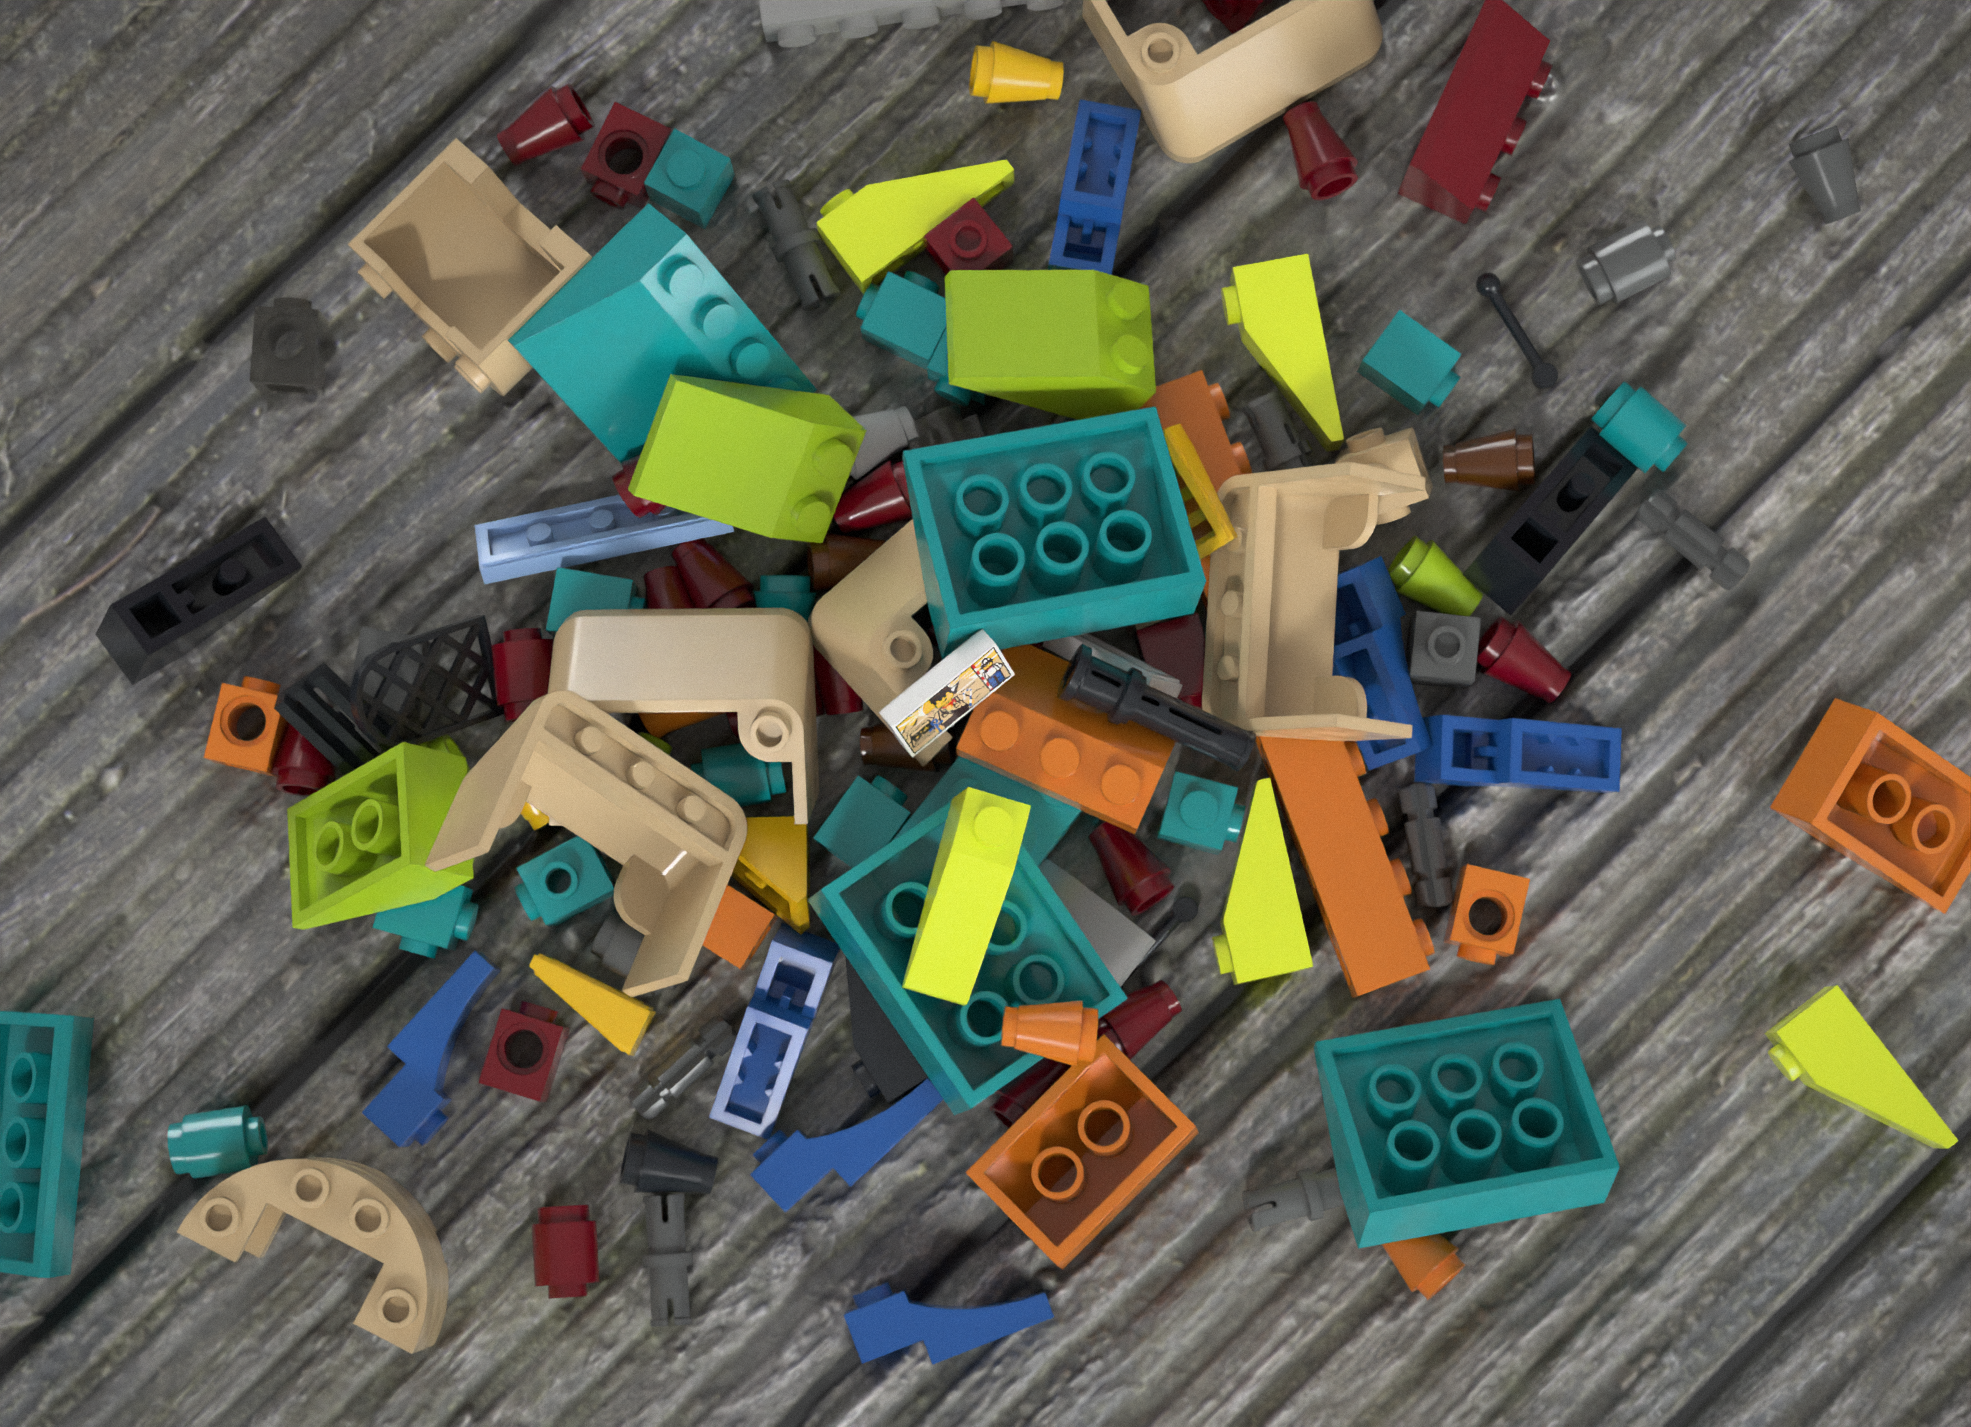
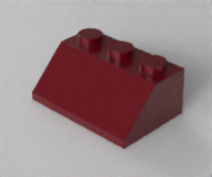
(1478, 114)

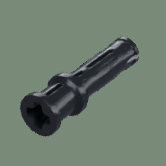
(1128, 697)

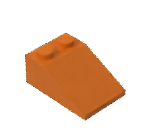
(1883, 803)

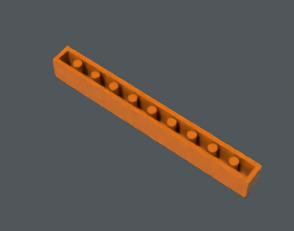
(1315, 779)

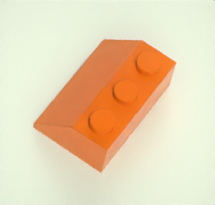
(1064, 745)
(1082, 1152)

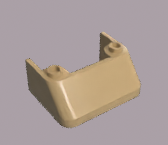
(1242, 82)
(1277, 601)
(869, 628)
(703, 662)
(624, 799)

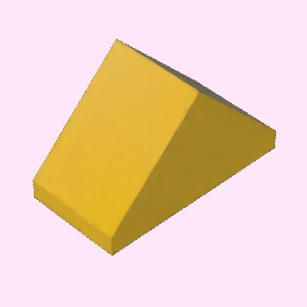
(777, 867)

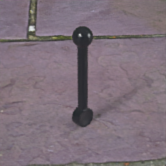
(1543, 374)
(1183, 911)

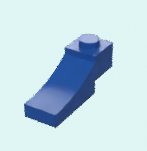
(1094, 187)
(1373, 653)
(1520, 754)
(774, 1031)
(414, 1098)
(798, 1163)
(893, 1321)

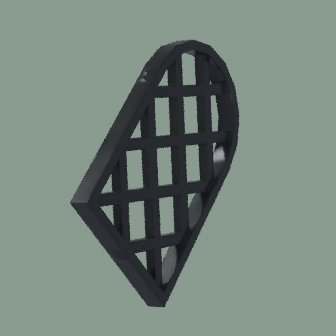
(479, 629)

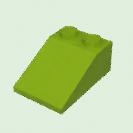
(1051, 339)
(749, 456)
(368, 837)

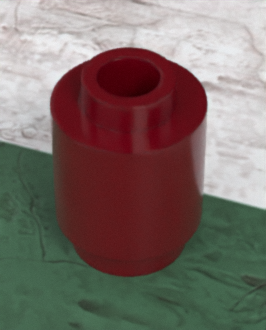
(521, 669)
(565, 1250)

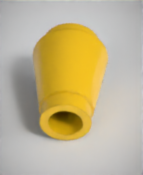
(1013, 75)

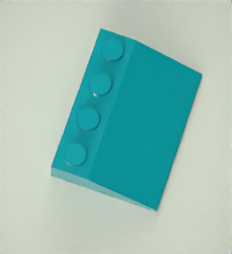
(636, 317)
(1052, 531)
(1030, 960)
(1463, 1123)

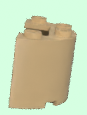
(467, 264)
(352, 1206)

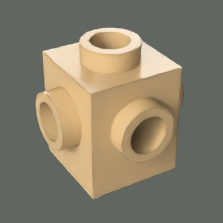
(1392, 452)

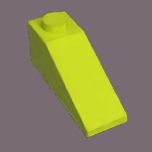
(887, 220)
(1285, 335)
(965, 893)
(1261, 909)
(1844, 1059)

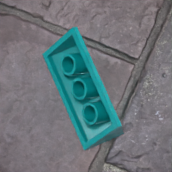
(41, 1138)

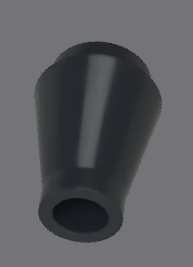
(664, 1165)

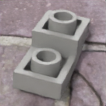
(1111, 933)

